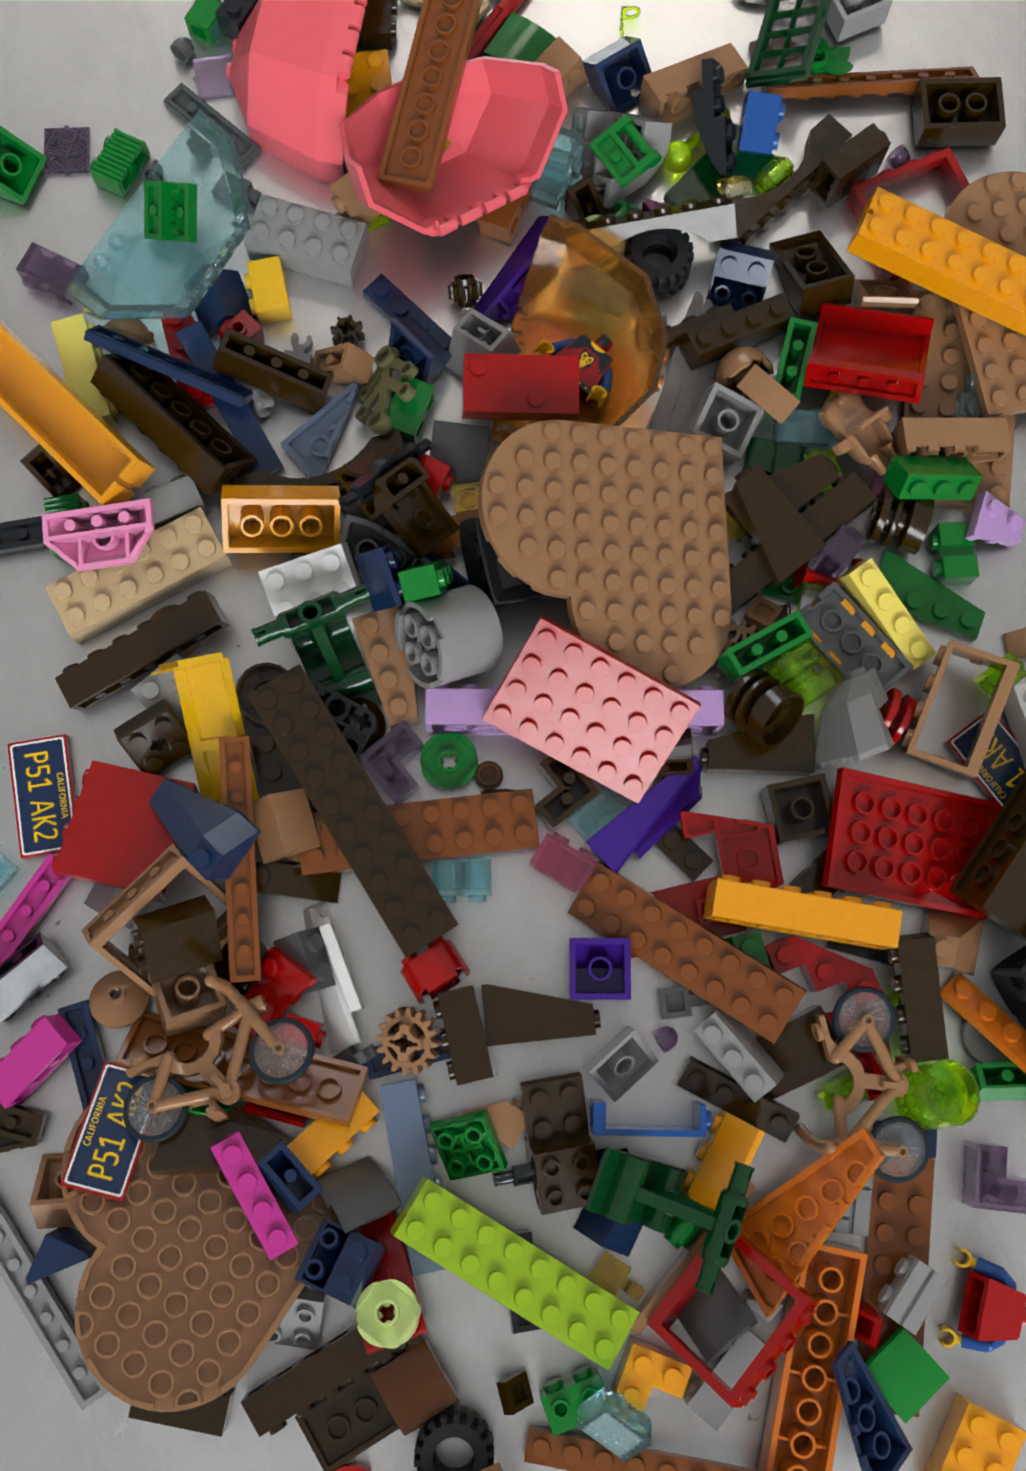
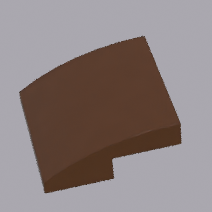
(415, 1387)

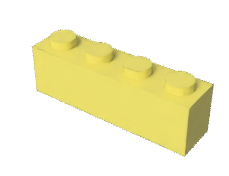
(80, 362)
(880, 603)

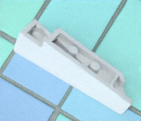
(343, 998)

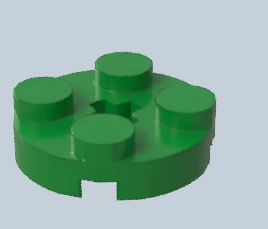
(448, 744)

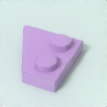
(994, 522)

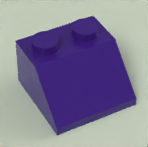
(599, 969)

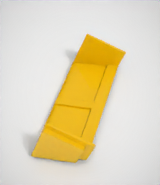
(209, 712)

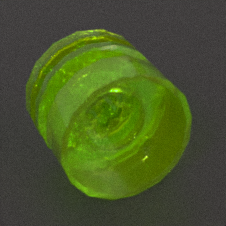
(798, 673)
(940, 1095)

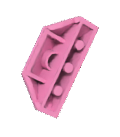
(100, 534)

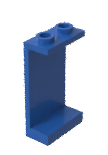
(700, 1123)

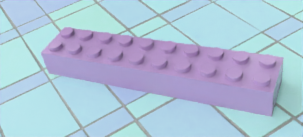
(463, 709)

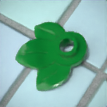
(831, 59)

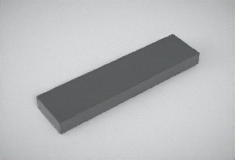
(186, 104)

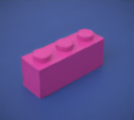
(35, 1058)

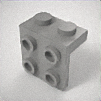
(303, 1321)

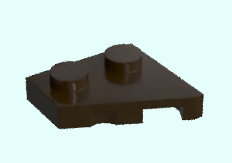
(20, 1127)

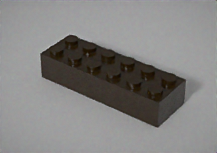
(174, 423)

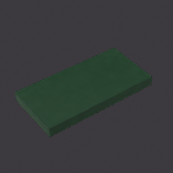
(702, 178)

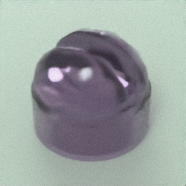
(898, 156)
(666, 1038)

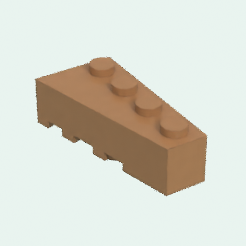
(668, 91)
(973, 438)

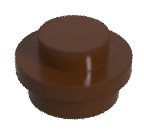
(488, 775)

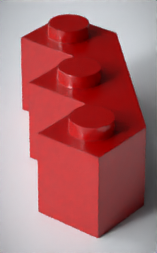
(818, 965)

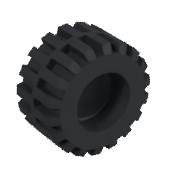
(670, 244)
(459, 1425)

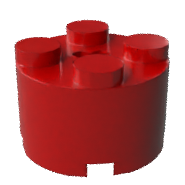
(434, 969)

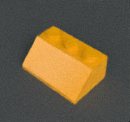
(728, 1142)

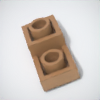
(768, 393)

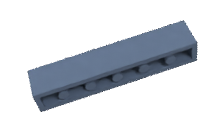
(409, 1149)

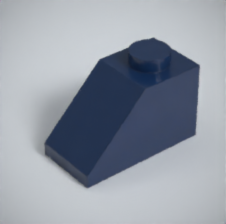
(288, 1178)

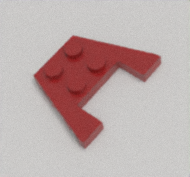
(743, 849)

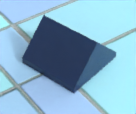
(223, 301)
(418, 347)
(608, 1233)
(59, 1251)

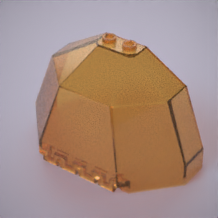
(591, 290)

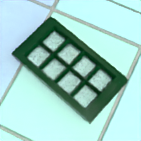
(787, 42)

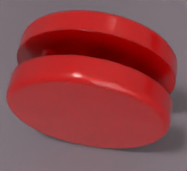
(898, 712)

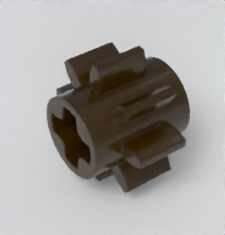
(465, 290)
(347, 331)

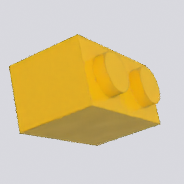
(269, 290)

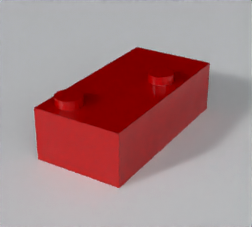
(520, 387)

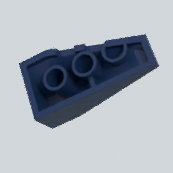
(204, 830)
(872, 1425)

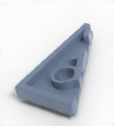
(316, 438)

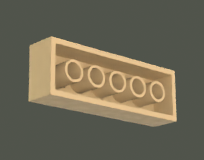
(168, 564)

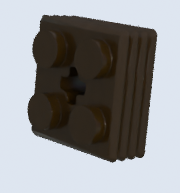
(154, 722)

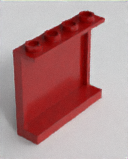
(869, 352)
(114, 828)

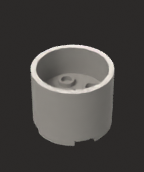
(449, 636)

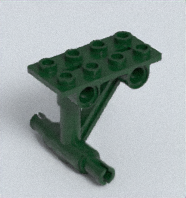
(325, 643)
(652, 1195)

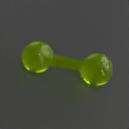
(680, 153)

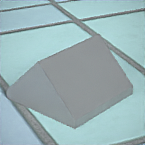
(621, 1063)

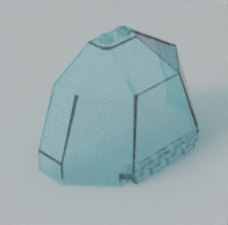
(162, 277)

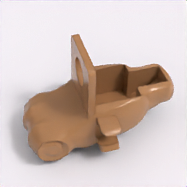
(859, 431)

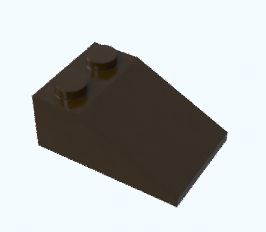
(812, 272)
(798, 1052)

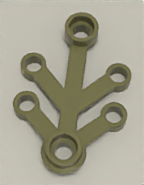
(387, 361)

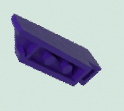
(503, 294)
(646, 823)

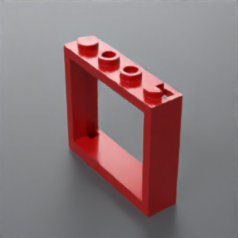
(907, 171)
(764, 1363)

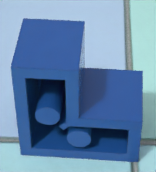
(758, 123)

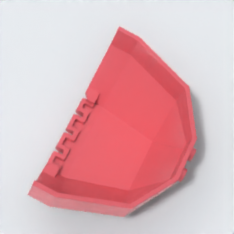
(293, 78)
(498, 145)

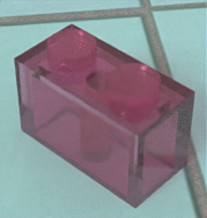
(564, 863)

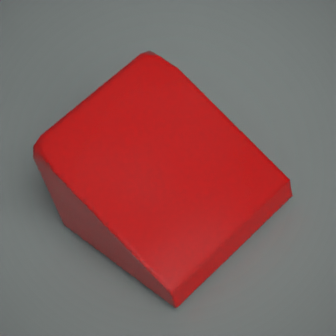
(868, 1325)

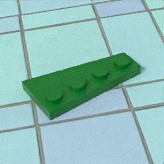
(929, 600)

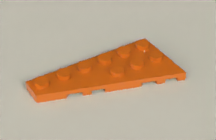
(803, 1212)

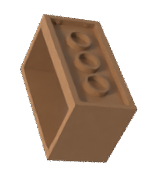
(990, 719)

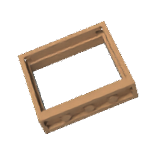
(136, 897)

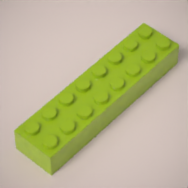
(514, 1272)

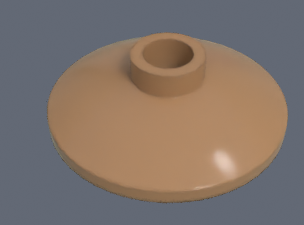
(120, 1011)

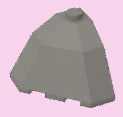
(593, 123)
(852, 721)

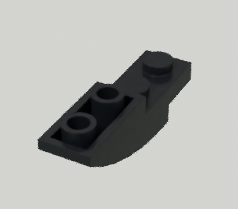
(714, 130)

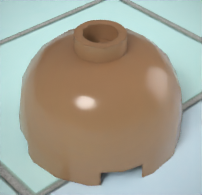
(737, 363)

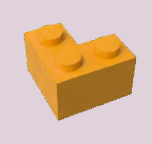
(646, 1367)

